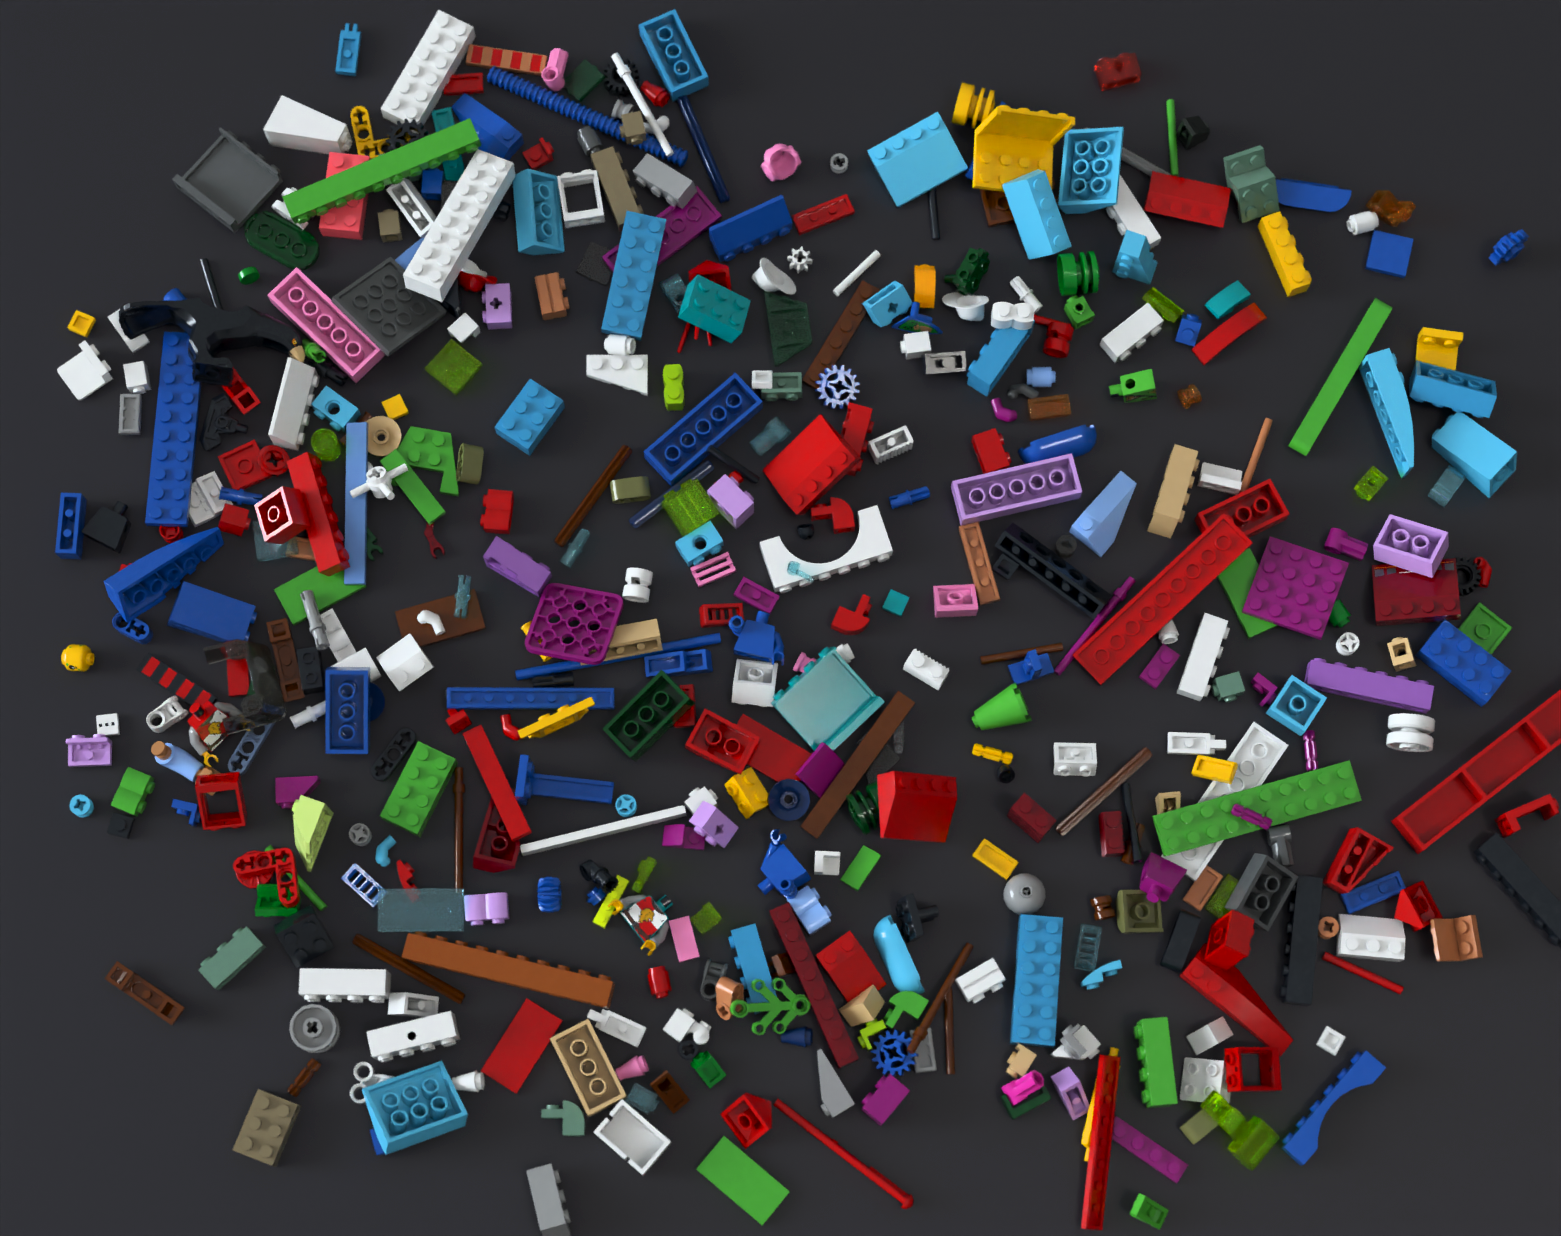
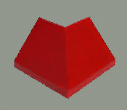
(713, 271)
(1416, 906)
(749, 1118)

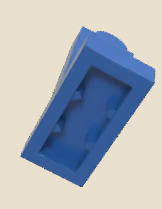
(1031, 668)

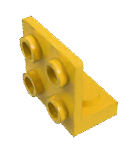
(1438, 347)

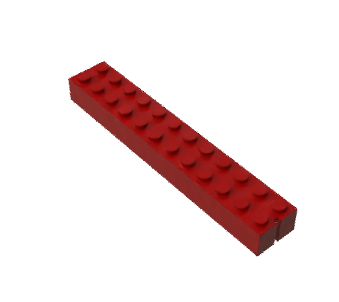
(1482, 776)

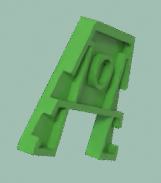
(432, 452)

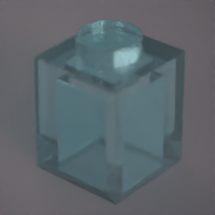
(642, 1099)

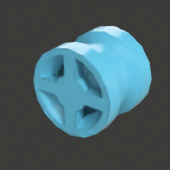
(624, 802)
(84, 810)

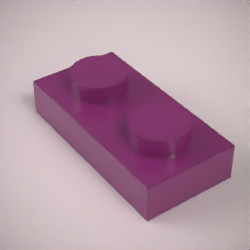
(756, 595)
(1159, 666)

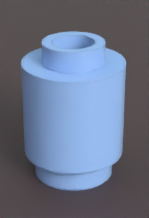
(1040, 376)

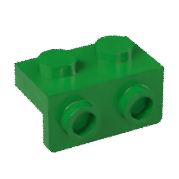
(269, 904)

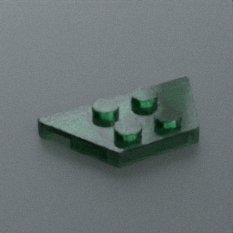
(787, 326)

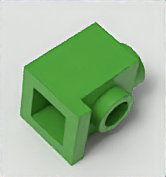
(1078, 318)

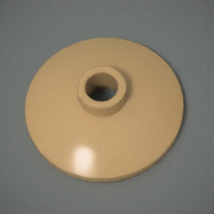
(387, 427)

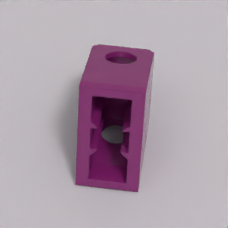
(1160, 878)

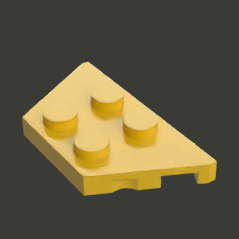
(550, 723)

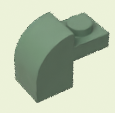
(572, 1117)

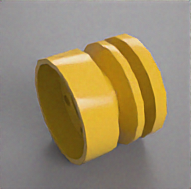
(972, 106)

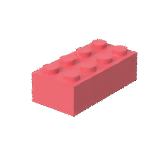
(349, 219)

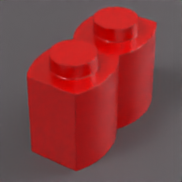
(498, 511)

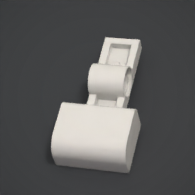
(343, 648)

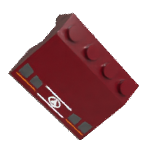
(1415, 598)

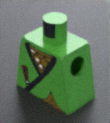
(1142, 385)

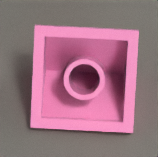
(955, 600)

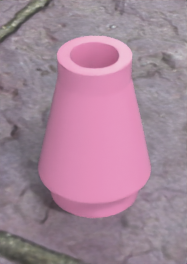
(633, 1068)

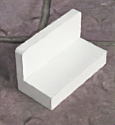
(1220, 478)

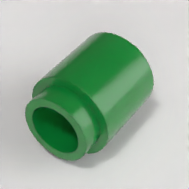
(1339, 614)

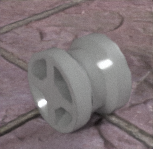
(621, 108)
(357, 832)

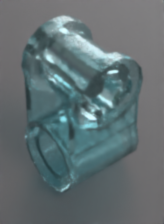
(674, 290)

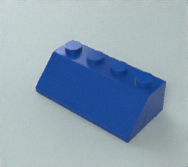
(750, 229)

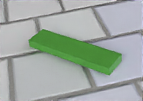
(414, 488)

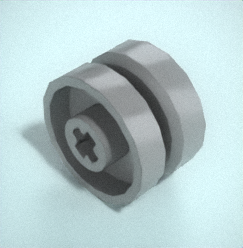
(305, 1020)

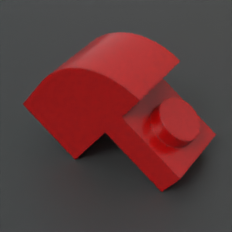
(840, 513)
(852, 622)

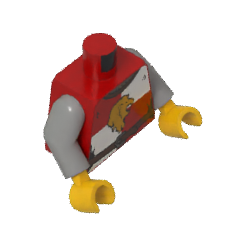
(207, 726)

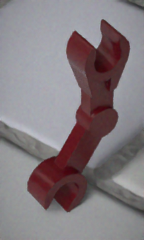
(434, 544)

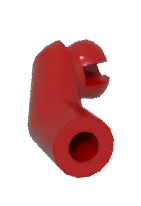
(1485, 569)

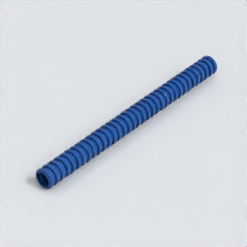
(578, 112)

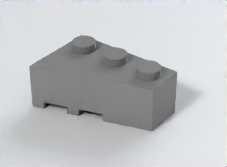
(549, 1201)

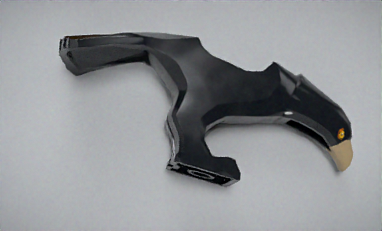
(212, 332)

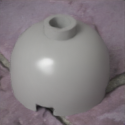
(1021, 903)

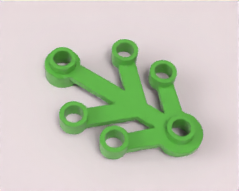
(774, 1006)

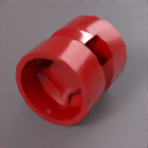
(1058, 337)

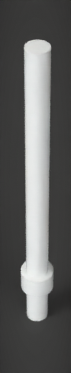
(624, 72)

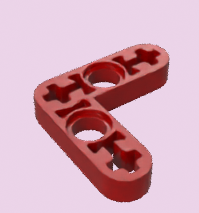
(280, 867)

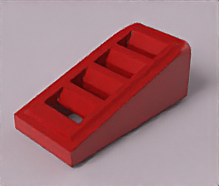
(703, 612)

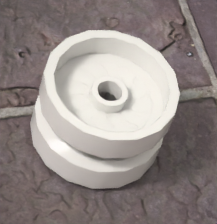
(1410, 732)

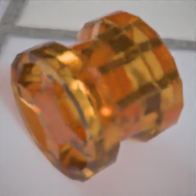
(1189, 396)

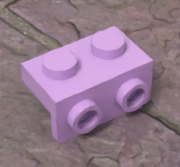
(89, 751)

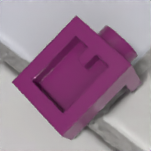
(1264, 686)

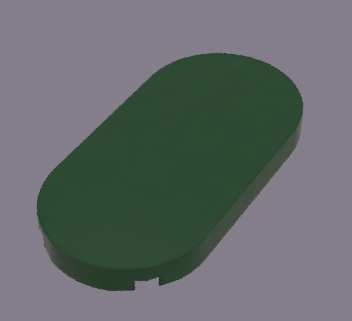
(281, 240)

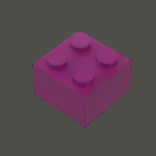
(885, 1099)

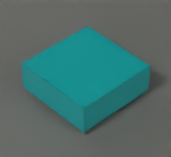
(895, 603)

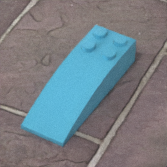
(1391, 405)

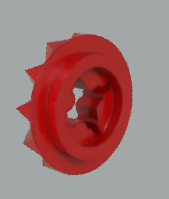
(278, 454)

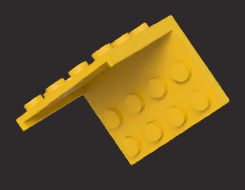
(1015, 144)

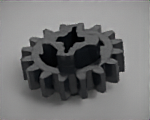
(406, 133)

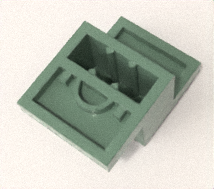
(1251, 183)

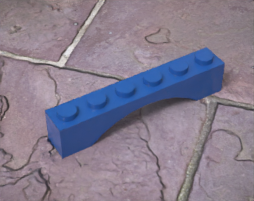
(1304, 1140)

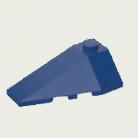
(493, 132)

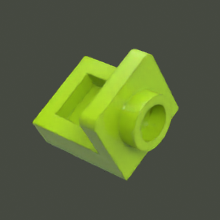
(872, 1027)

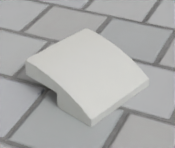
(205, 499)

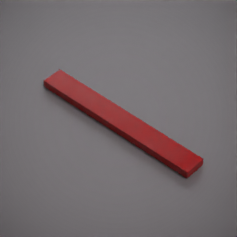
(1100, 1142)

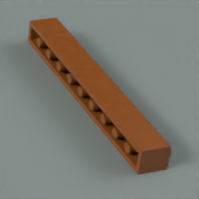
(509, 970)

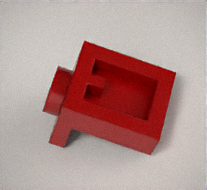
(539, 154)

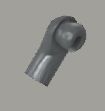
(1024, 389)

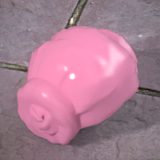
(780, 162)

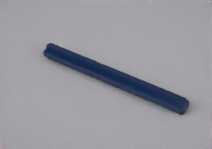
(703, 149)

